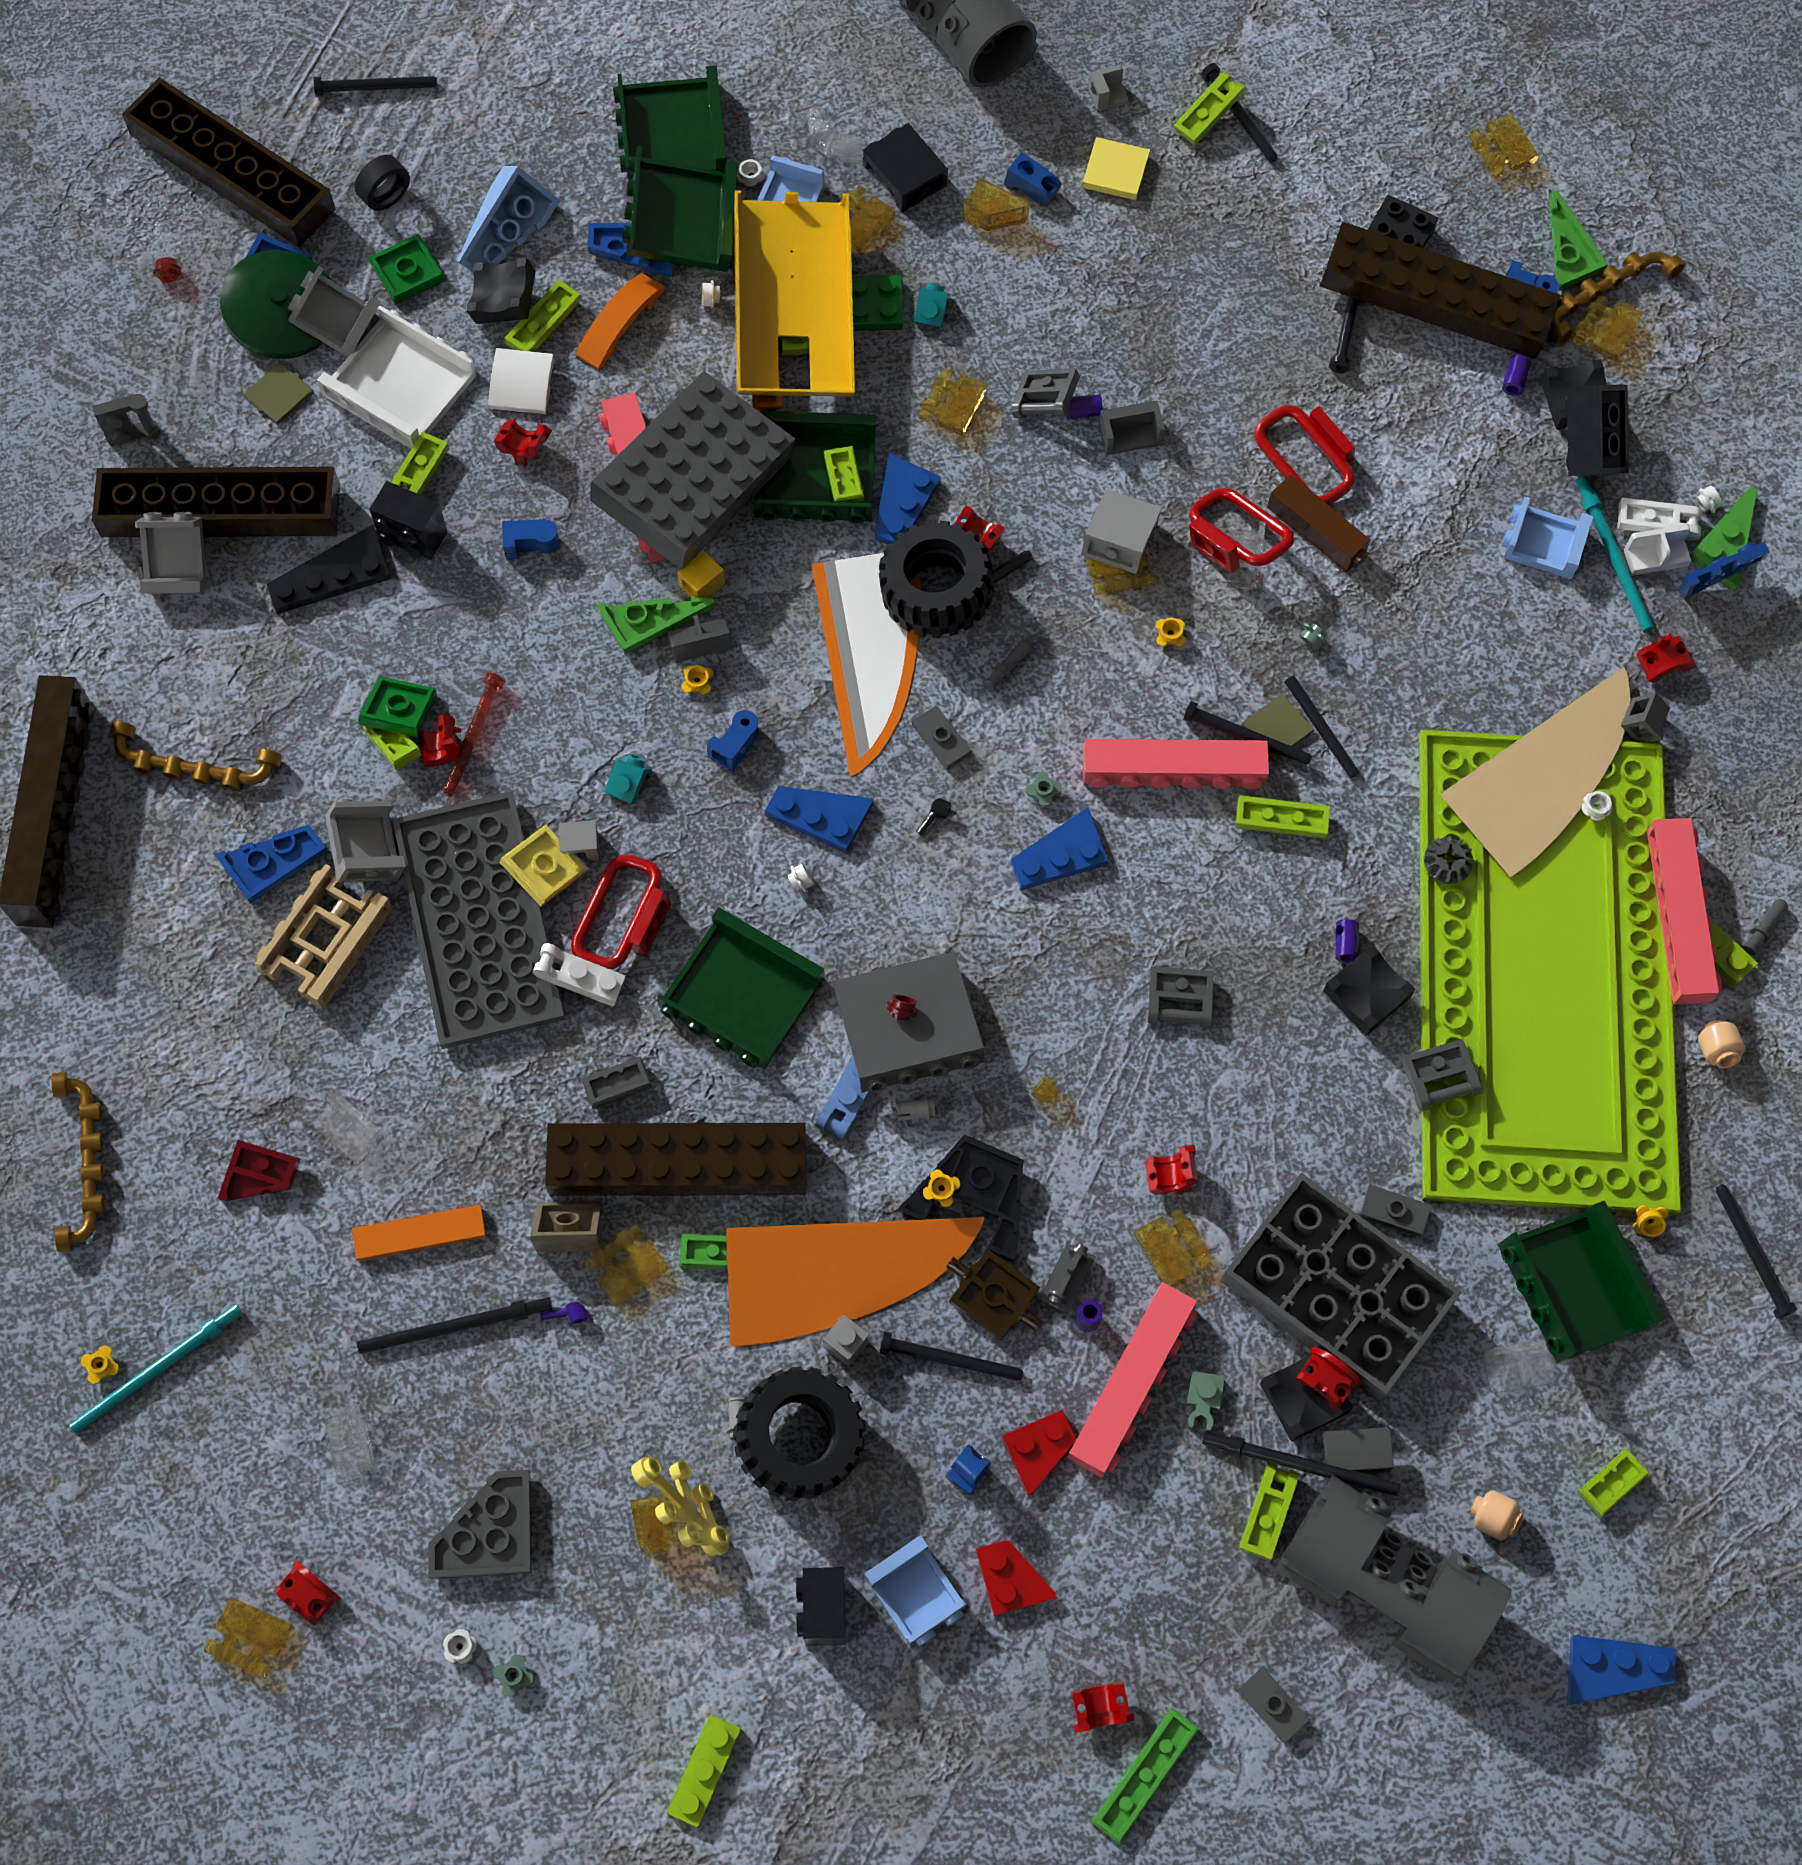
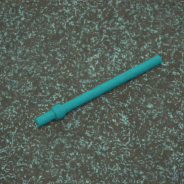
(1592, 505)
(210, 1329)

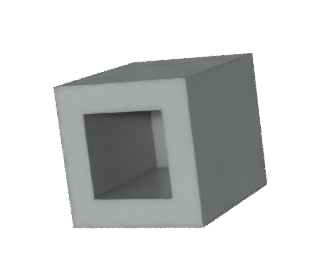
(846, 1340)

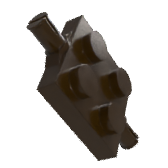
(994, 1294)

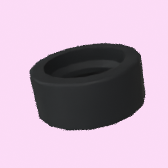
(374, 174)

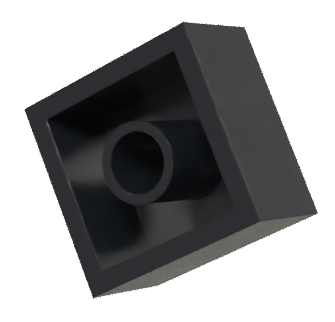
(408, 520)
(823, 1606)

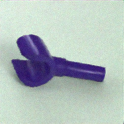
(575, 1311)

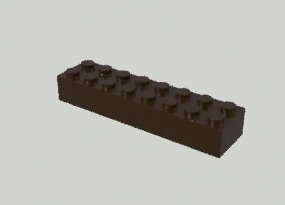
(229, 162)
(1439, 290)
(227, 499)
(46, 802)
(675, 1159)

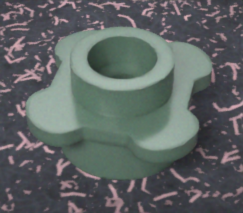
(1314, 636)
(1041, 797)
(522, 1679)

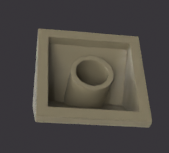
(567, 1226)

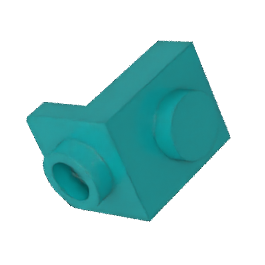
(931, 305)
(627, 777)

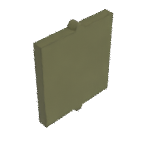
(278, 393)
(1280, 722)

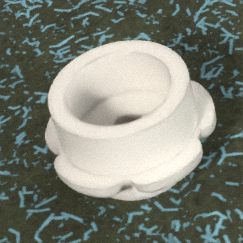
(750, 167)
(710, 294)
(1708, 499)
(1601, 799)
(800, 878)
(450, 1645)

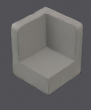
(1107, 88)
(580, 837)

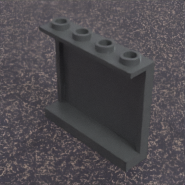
(926, 1045)

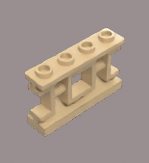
(342, 951)

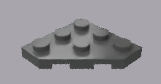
(488, 1532)

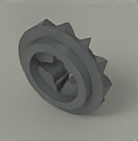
(1438, 867)

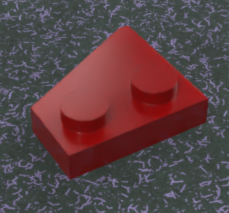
(1039, 1448)
(1011, 1579)

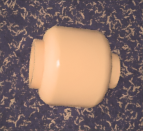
(1721, 1044)
(1497, 1515)

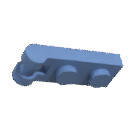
(845, 1100)

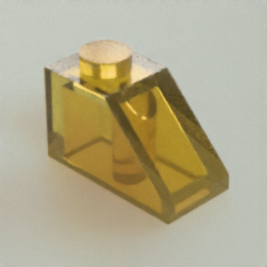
(994, 207)
(650, 1532)

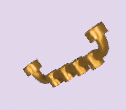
(1612, 278)
(201, 771)
(90, 1172)

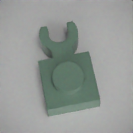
(1205, 1395)

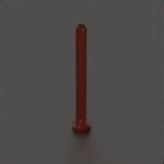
(492, 683)

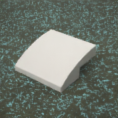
(520, 381)

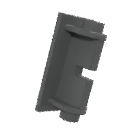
(1067, 1277)

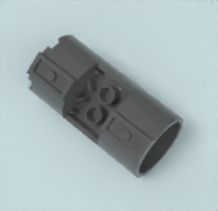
(980, 36)
(1442, 1608)

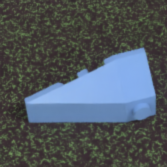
(508, 215)

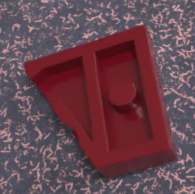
(257, 1172)

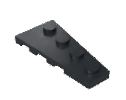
(339, 570)

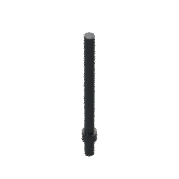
(518, 1311)
(1238, 1446)

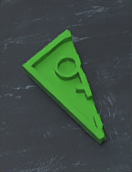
(1573, 250)
(1728, 536)
(645, 621)

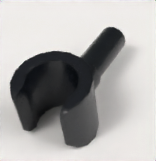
(939, 808)

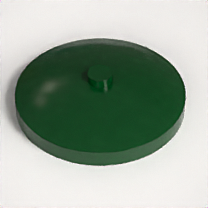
(257, 301)

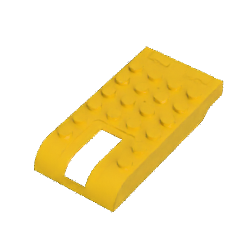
(793, 283)

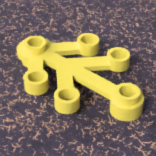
(703, 1530)

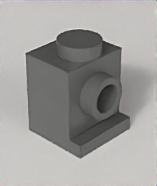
(1646, 718)

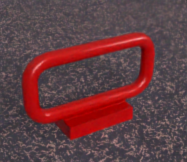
(1323, 433)
(1223, 548)
(645, 920)

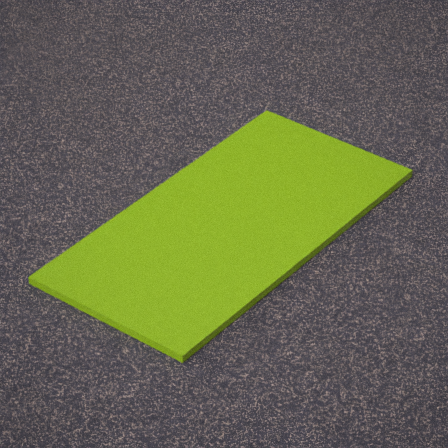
(1556, 999)

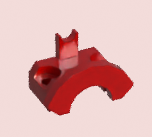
(521, 442)
(980, 527)
(1665, 658)
(441, 745)
(1172, 1172)
(1328, 1377)
(306, 1593)
(1101, 1706)

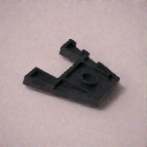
(988, 1182)

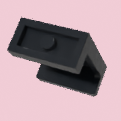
(906, 166)

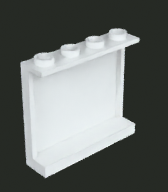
(399, 378)

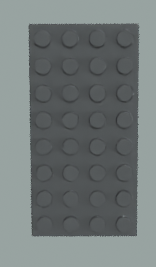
(475, 921)

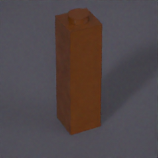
(1319, 523)

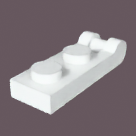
(1652, 515)
(579, 975)

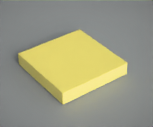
(1116, 168)
(541, 866)

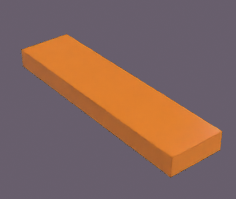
(419, 1233)

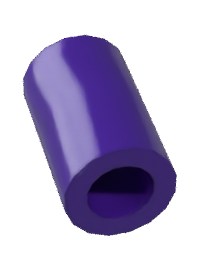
(1516, 375)
(1085, 406)
(1347, 940)
(1093, 1308)

